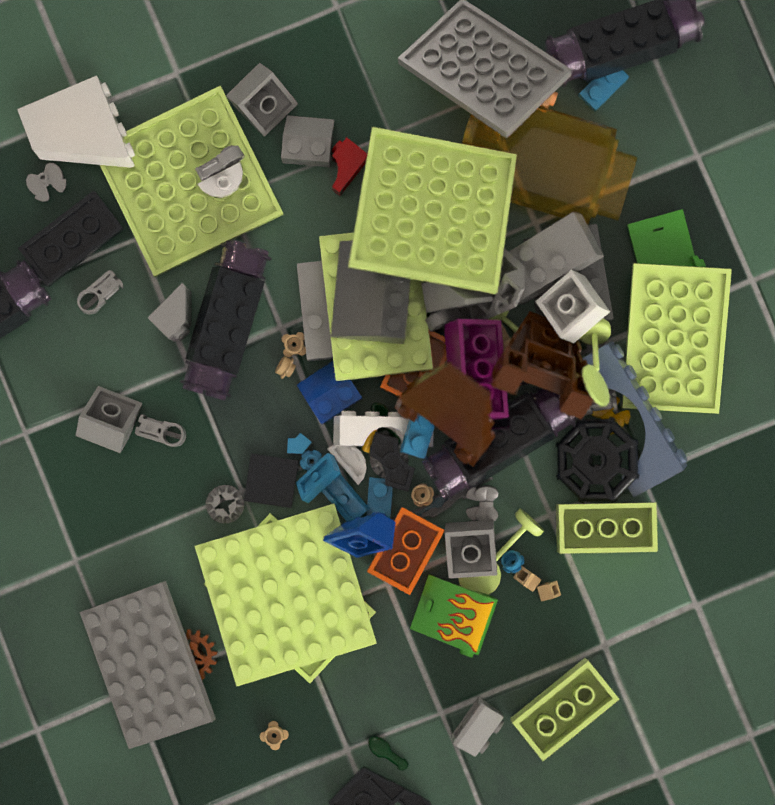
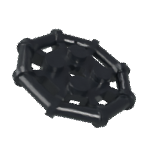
(597, 474)

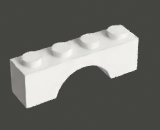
(354, 430)

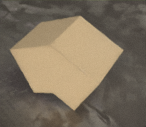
(527, 578)
(548, 590)

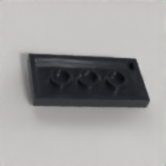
(71, 238)

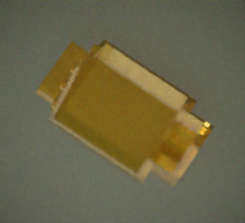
(561, 163)

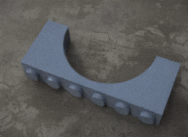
(660, 455)

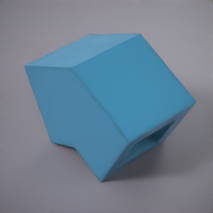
(298, 445)

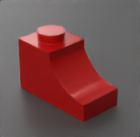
(350, 162)

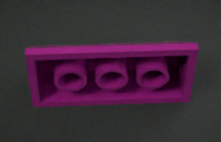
(474, 350)

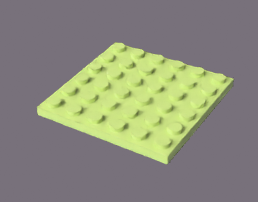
(162, 193)
(433, 210)
(284, 595)

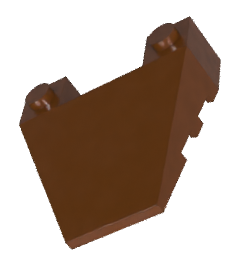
(546, 361)
(454, 406)

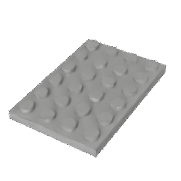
(484, 67)
(147, 665)

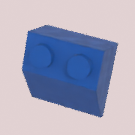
(327, 395)
(363, 535)

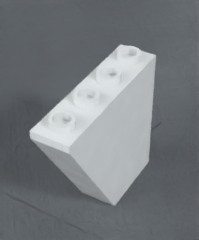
(78, 126)

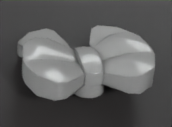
(38, 183)
(485, 511)

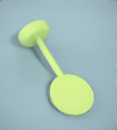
(592, 378)
(488, 584)

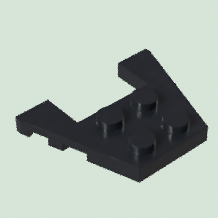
(374, 789)

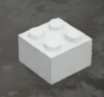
(572, 306)

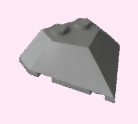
(509, 291)

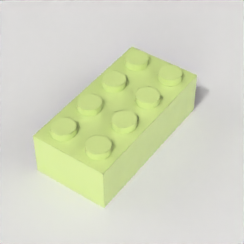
(606, 527)
(564, 709)

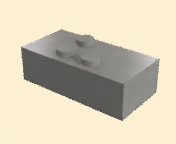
(554, 253)
(314, 311)

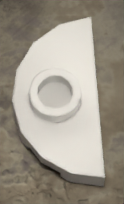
(224, 182)
(351, 460)

